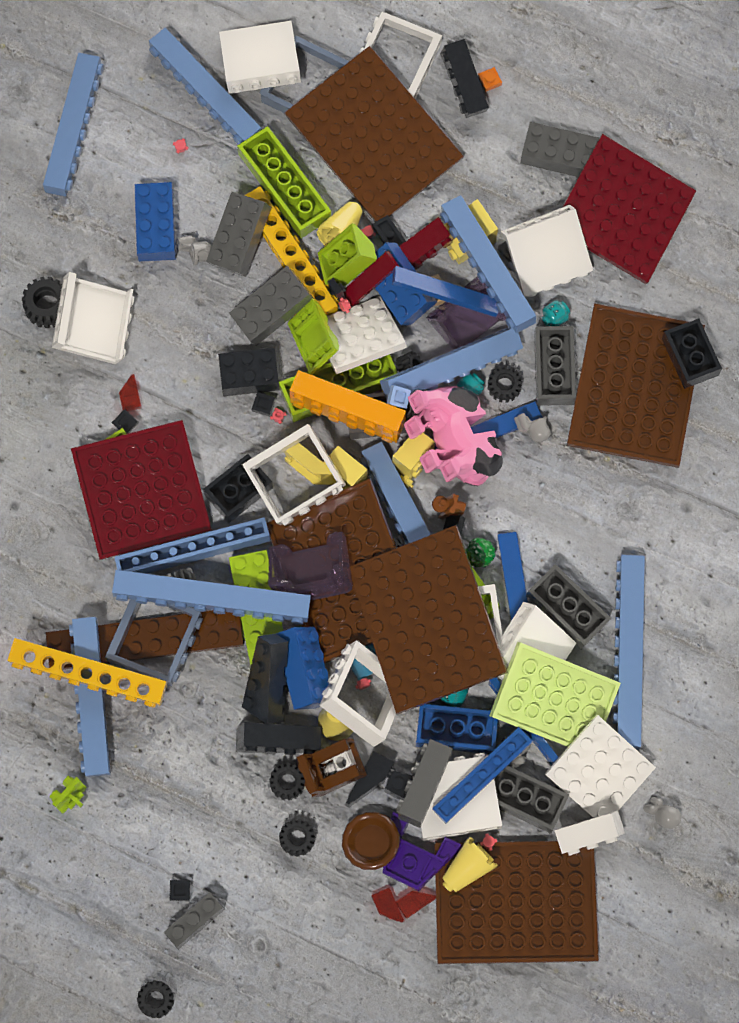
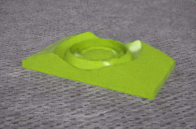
(313, 336)

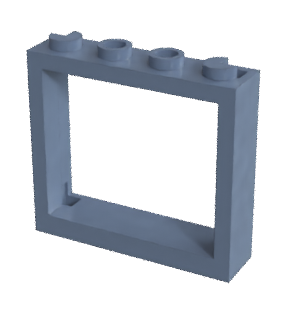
(282, 105)
(181, 655)

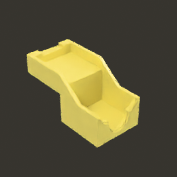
(318, 472)

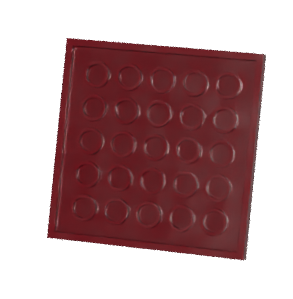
(627, 208)
(141, 489)

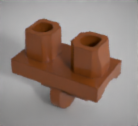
(448, 506)

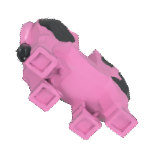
(459, 452)

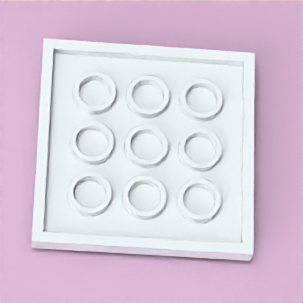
(364, 335)
(600, 769)

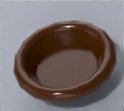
(370, 841)

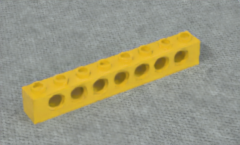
(300, 258)
(21, 648)

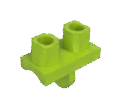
(70, 796)

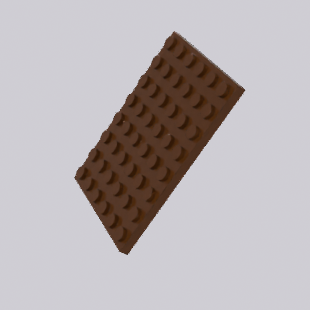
(373, 135)
(630, 390)
(367, 534)
(427, 620)
(523, 911)

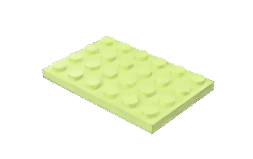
(551, 695)

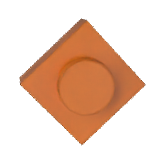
(489, 79)

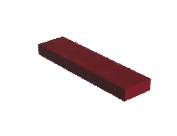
(370, 278)

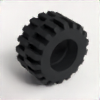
(37, 290)

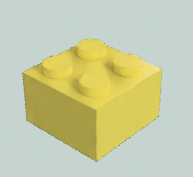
(408, 455)

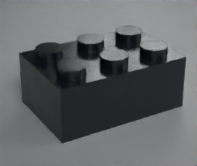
(691, 353)
(248, 372)
(235, 491)

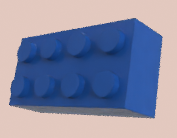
(155, 221)
(404, 304)
(305, 667)
(457, 728)

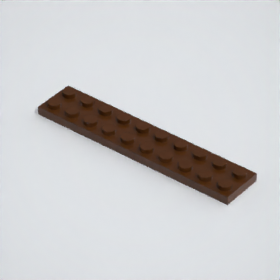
(159, 636)

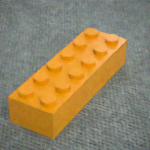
(347, 407)

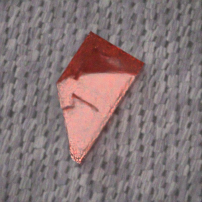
(129, 395)
(413, 902)
(386, 905)

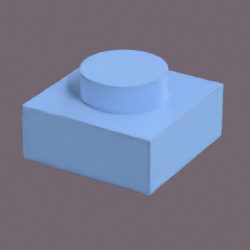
(398, 397)

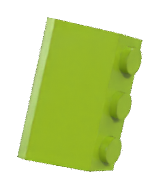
(346, 256)

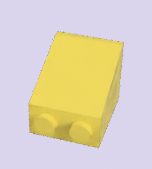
(487, 226)

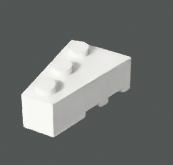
(590, 833)

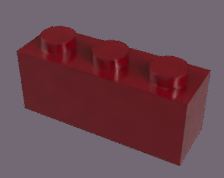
(427, 242)

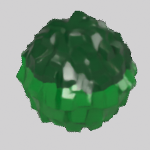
(480, 552)

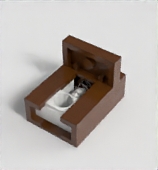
(317, 773)

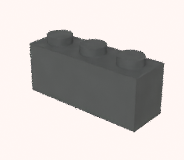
(194, 921)

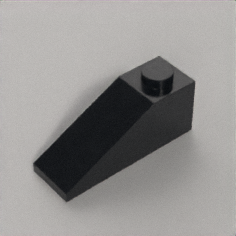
(377, 770)

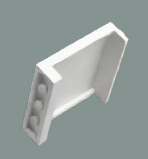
(259, 57)
(548, 250)
(92, 320)
(536, 630)
(477, 816)

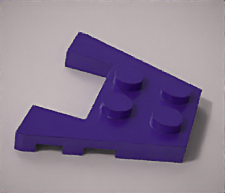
(415, 865)

